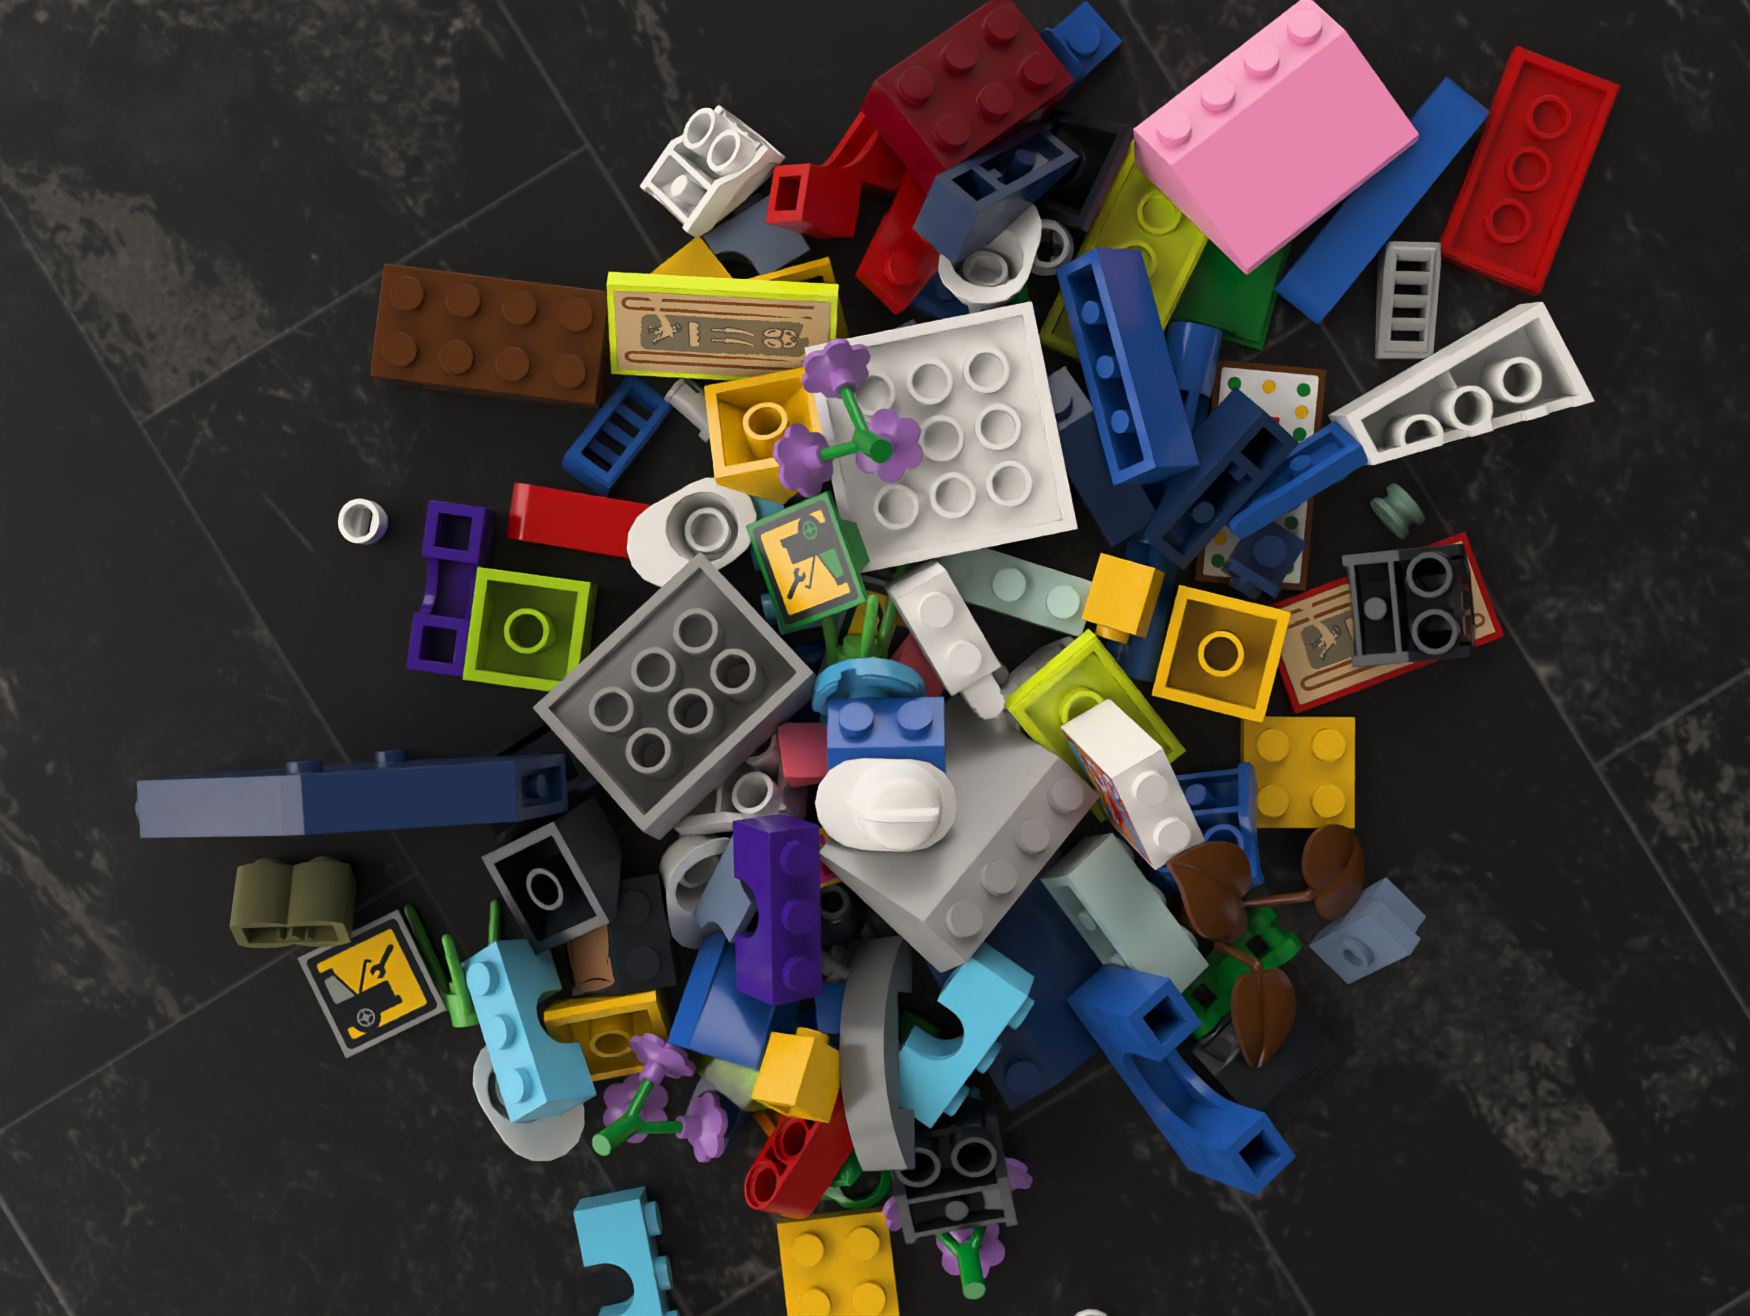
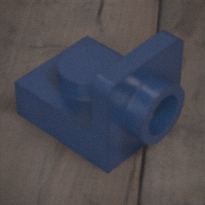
(1262, 562)

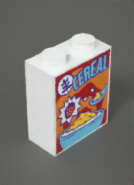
(1133, 783)

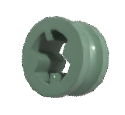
(1397, 510)

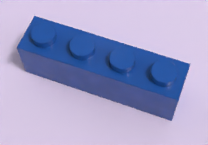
(1127, 366)

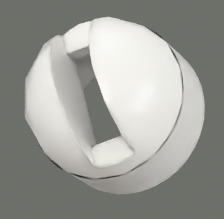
(355, 521)

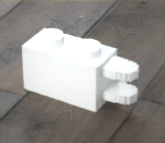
(948, 636)

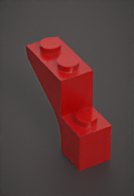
(826, 197)

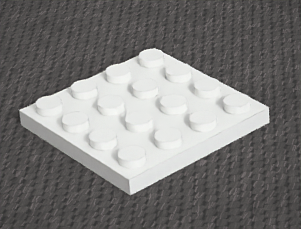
(986, 439)

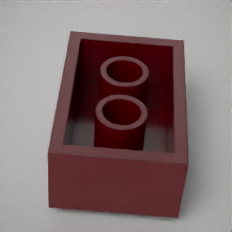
(966, 91)

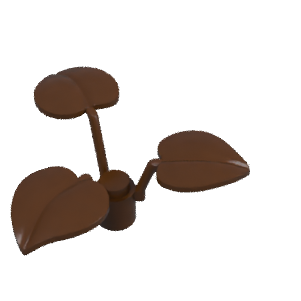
(1212, 886)

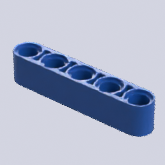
(1381, 203)

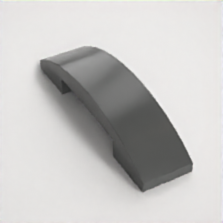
(870, 1055)

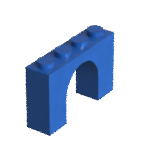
(1138, 1026)

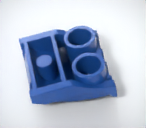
(1225, 811)

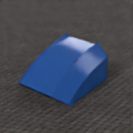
(721, 1019)

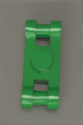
(1225, 969)

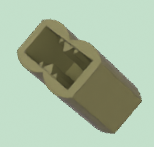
(293, 904)

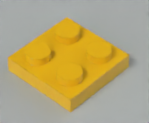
(1302, 770)
(838, 1264)

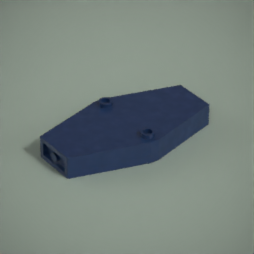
(353, 796)

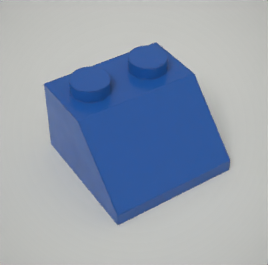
(887, 729)

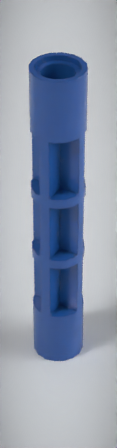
(1194, 358)

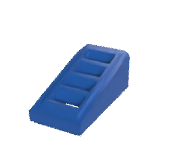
(589, 473)

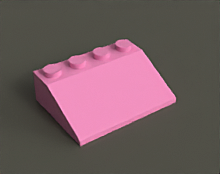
(1273, 135)

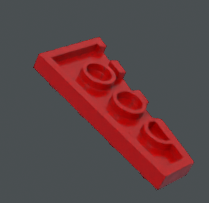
(898, 257)

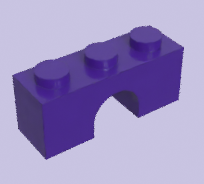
(454, 545)
(782, 867)

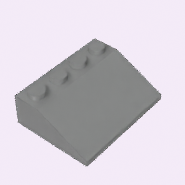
(677, 697)
(1008, 822)

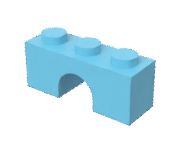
(986, 997)
(532, 1069)
(622, 1232)

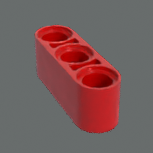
(571, 520)
(798, 1164)

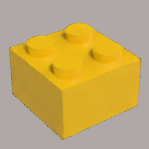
(1221, 653)

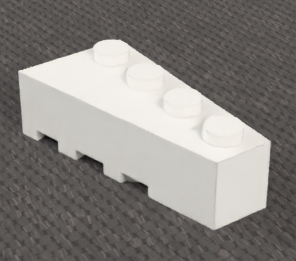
(1479, 383)

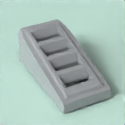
(1387, 277)

